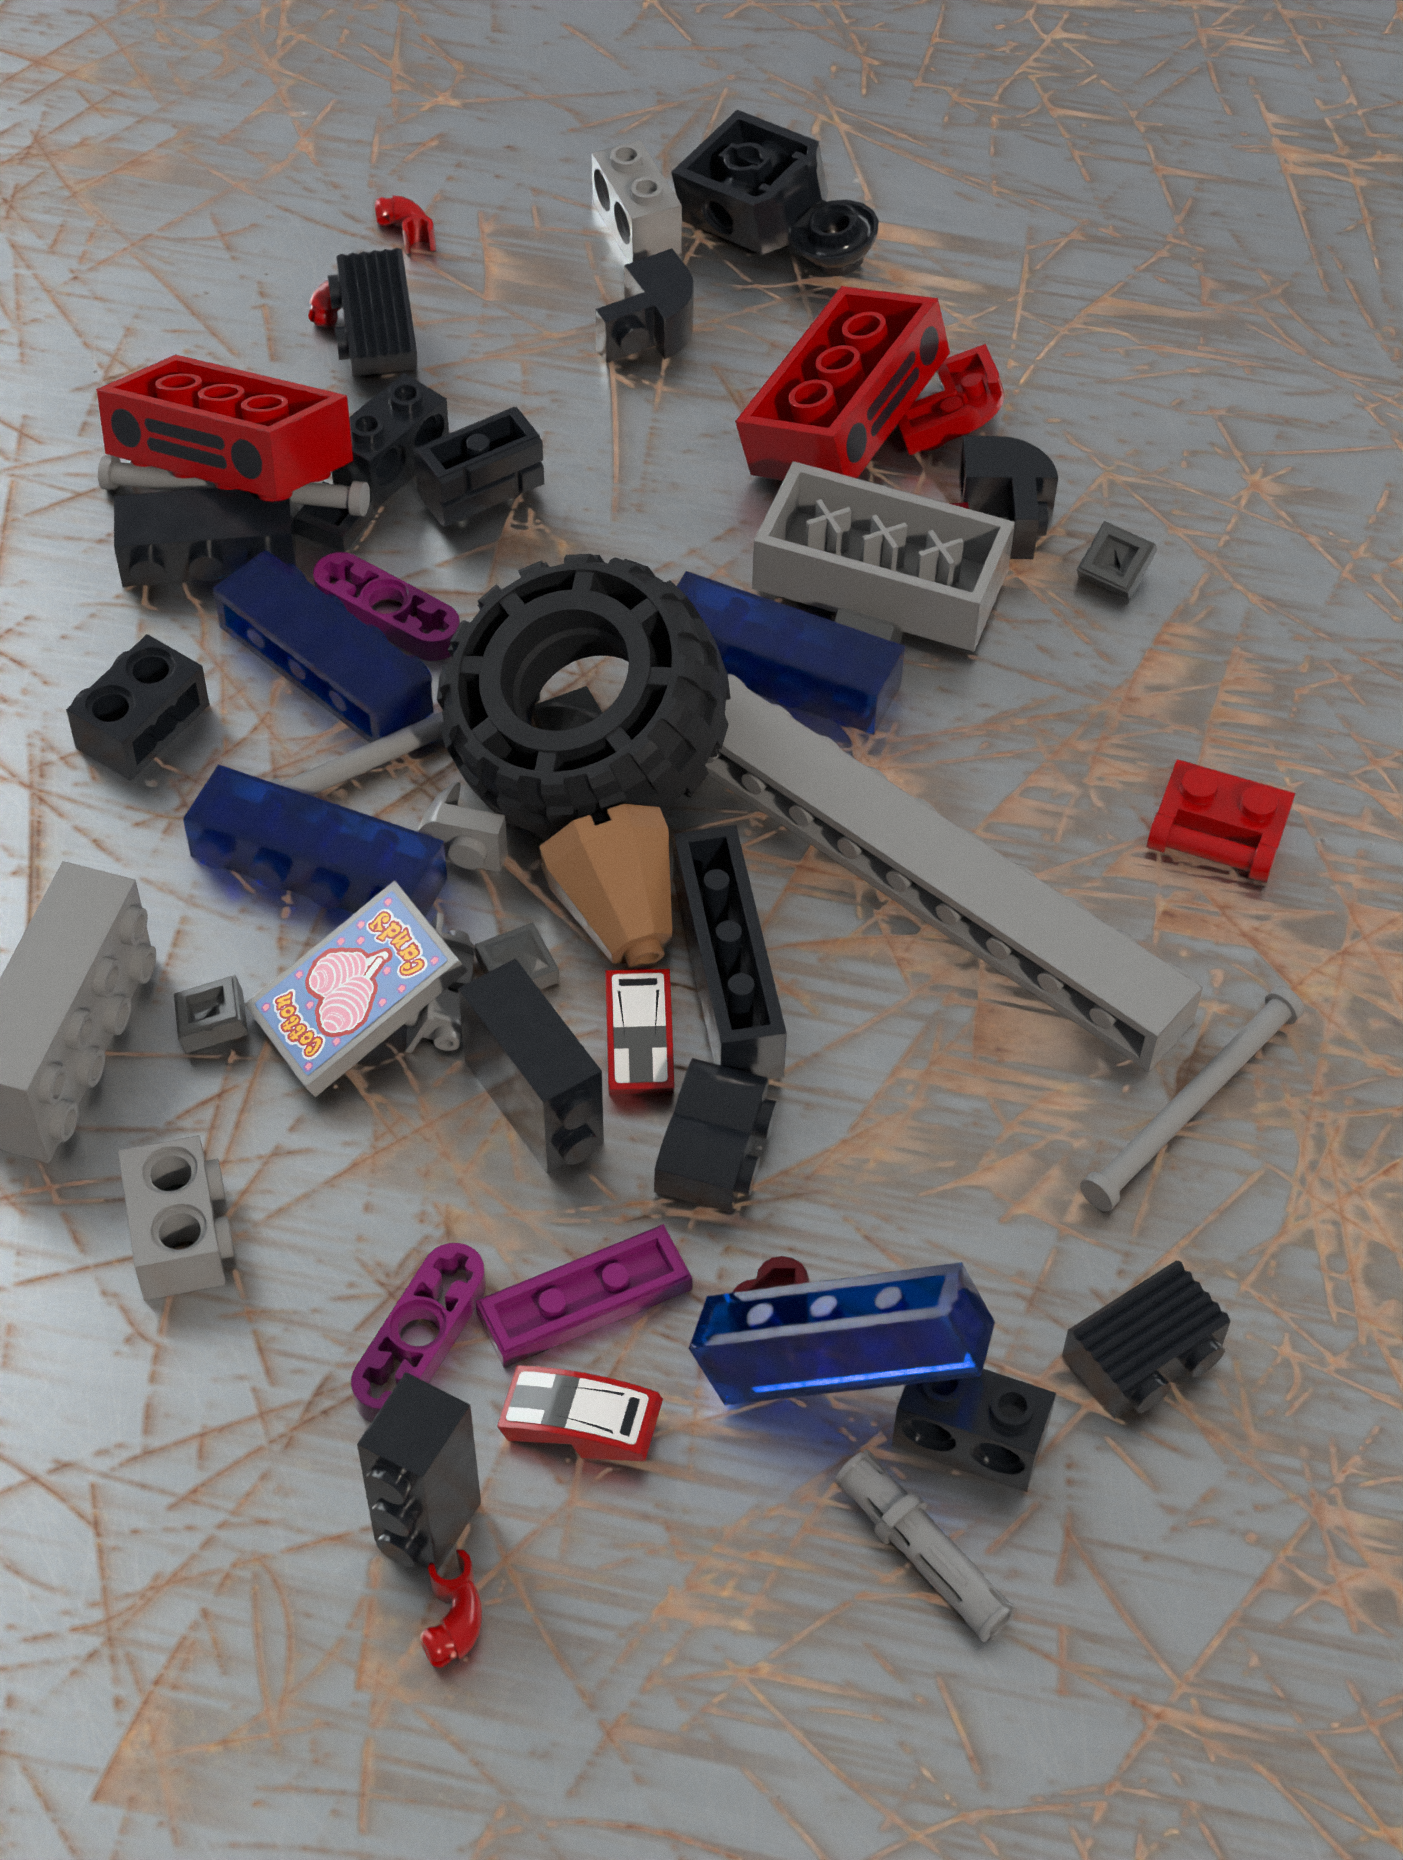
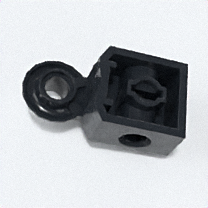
(771, 192)

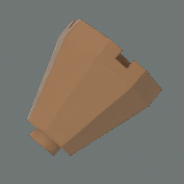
(616, 881)

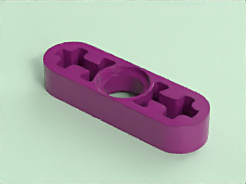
(376, 585)
(415, 1303)

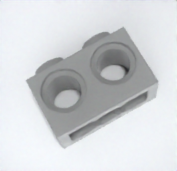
(636, 201)
(167, 1218)

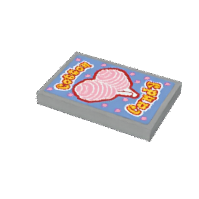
(355, 988)

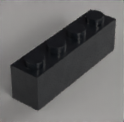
(728, 952)

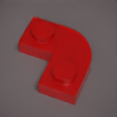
(968, 401)

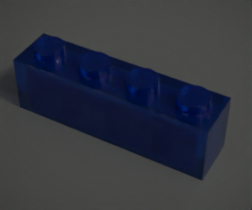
(323, 648)
(799, 655)
(309, 844)
(843, 1334)

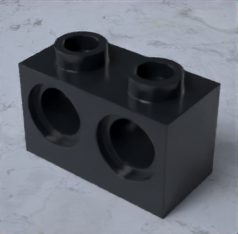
(387, 433)
(138, 706)
(976, 1425)

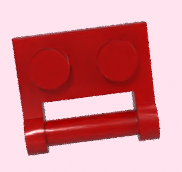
(1224, 808)

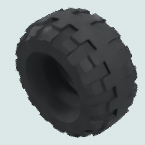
(637, 751)

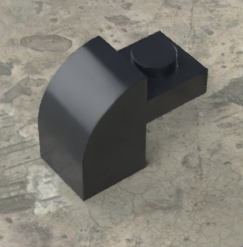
(653, 311)
(1009, 481)

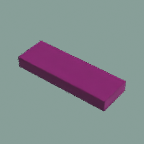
(583, 1295)

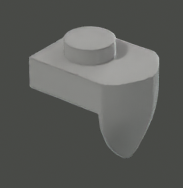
(469, 835)

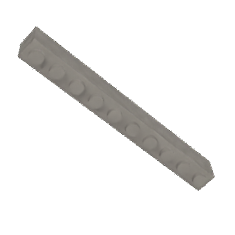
(954, 881)

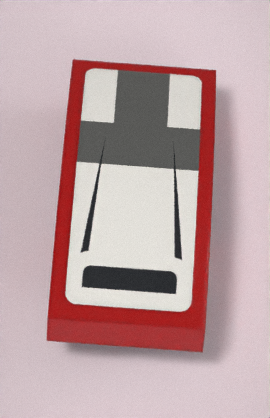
(639, 1031)
(581, 1409)

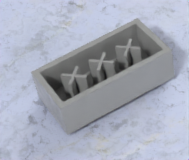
(882, 554)
(65, 1002)

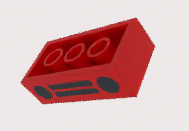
(844, 383)
(226, 426)

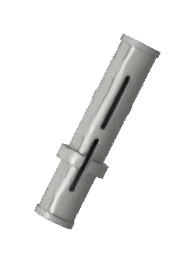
(904, 1522)

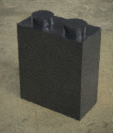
(532, 1066)

